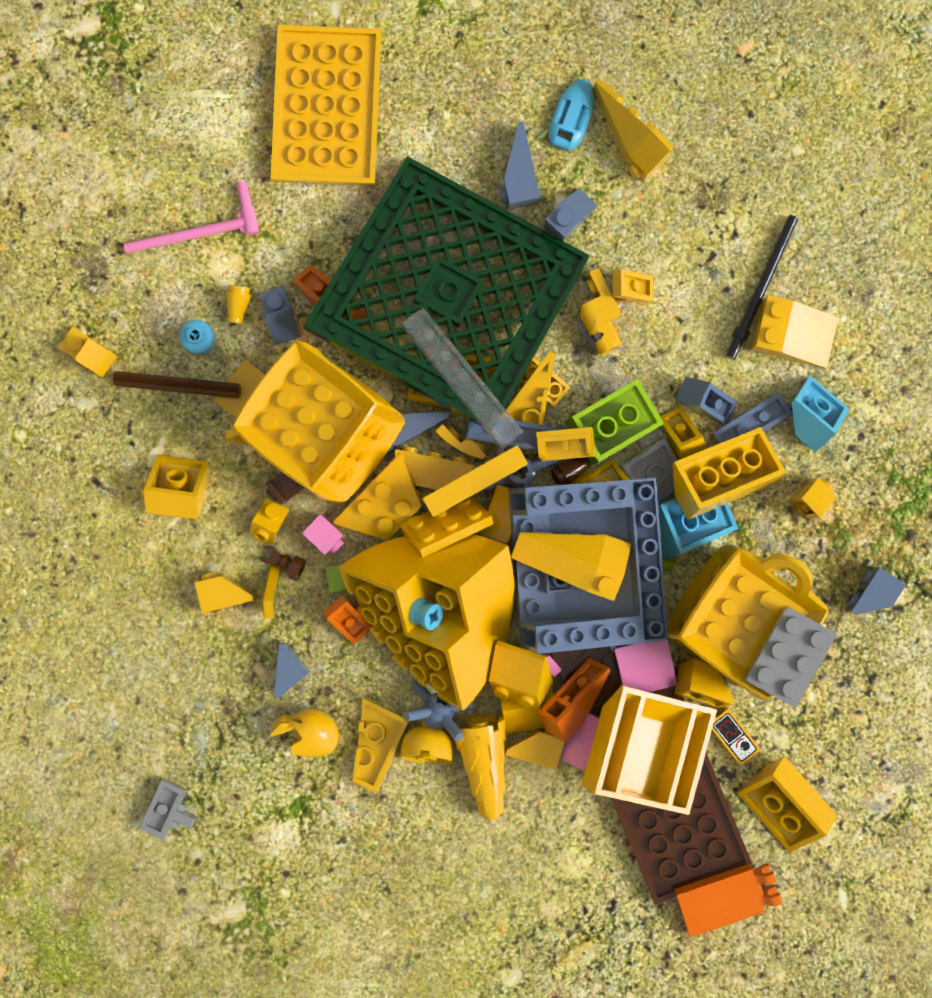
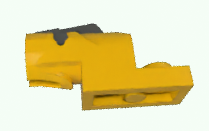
(598, 315)

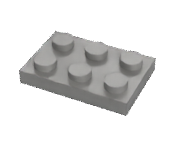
(790, 656)

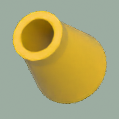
(237, 303)

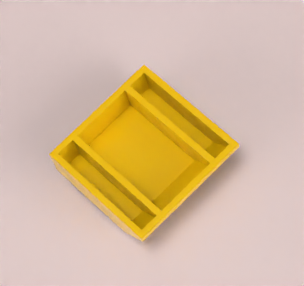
(649, 749)

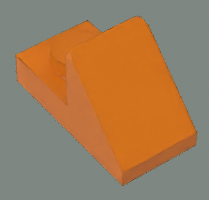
(346, 619)

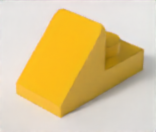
(632, 286)
(87, 352)

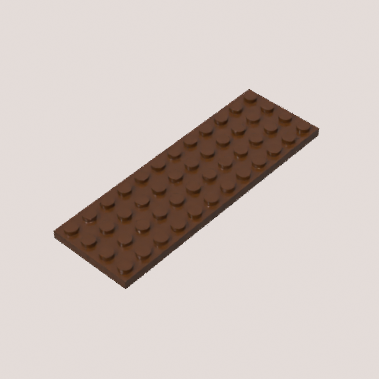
(667, 844)

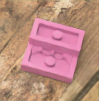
(646, 666)

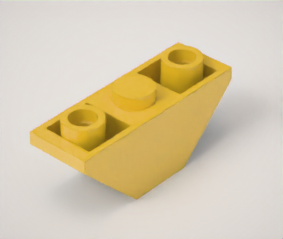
(432, 470)

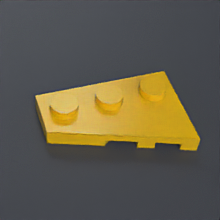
(378, 741)

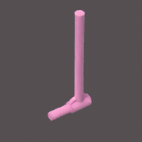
(245, 221)

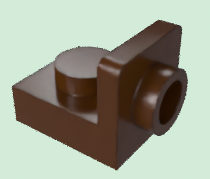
(283, 488)

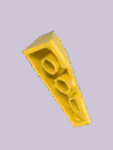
(640, 144)
(585, 561)

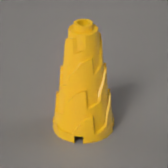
(484, 761)

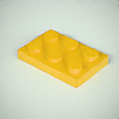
(434, 533)

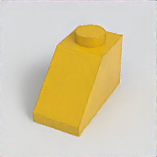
(682, 433)
(814, 498)
(220, 593)
(702, 684)
(537, 748)

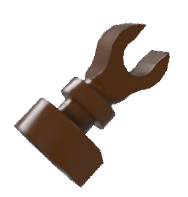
(295, 566)

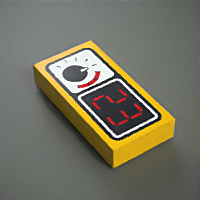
(734, 737)

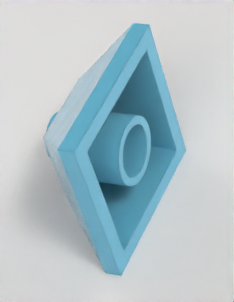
(816, 414)

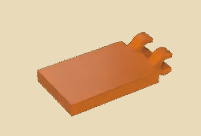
(726, 898)

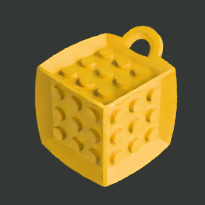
(317, 423)
(735, 607)

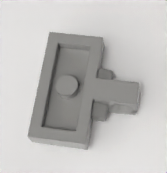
(167, 810)

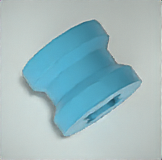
(425, 614)

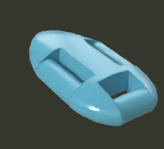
(572, 115)

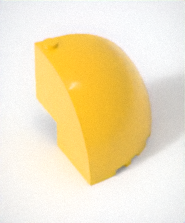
(477, 600)

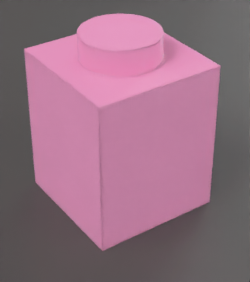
(324, 535)

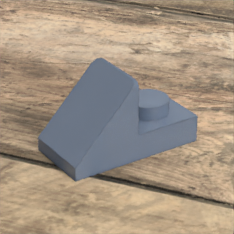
(279, 315)

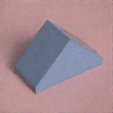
(289, 669)

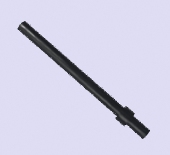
(742, 331)

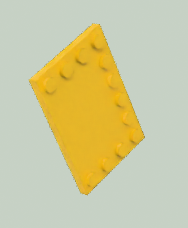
(326, 105)

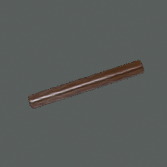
(177, 384)

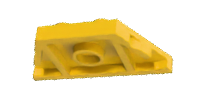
(383, 502)

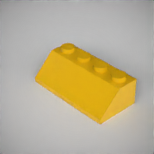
(725, 473)

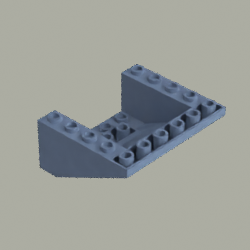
(567, 618)

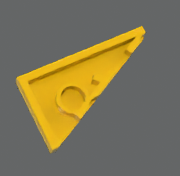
(531, 400)

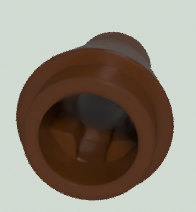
(569, 470)

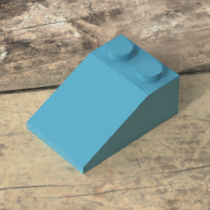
(683, 535)

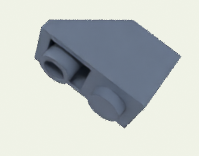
(876, 592)

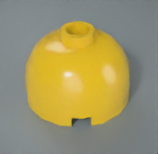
(427, 745)

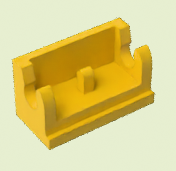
(566, 444)

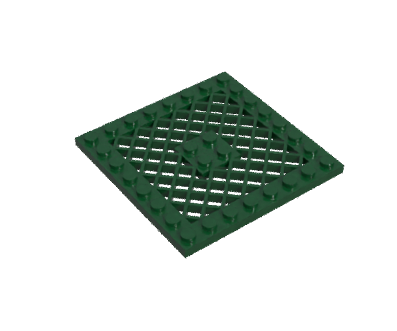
(447, 288)

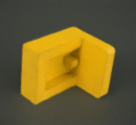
(268, 521)

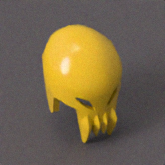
(315, 733)

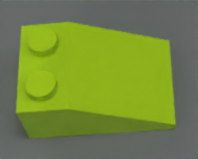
(618, 420)

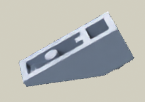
(520, 179)
(416, 425)

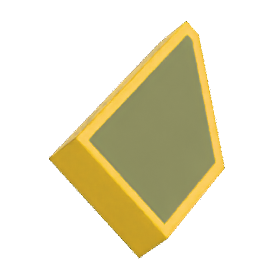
(271, 592)

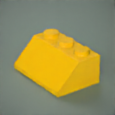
(788, 805)

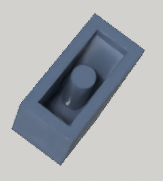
(570, 215)
(706, 399)

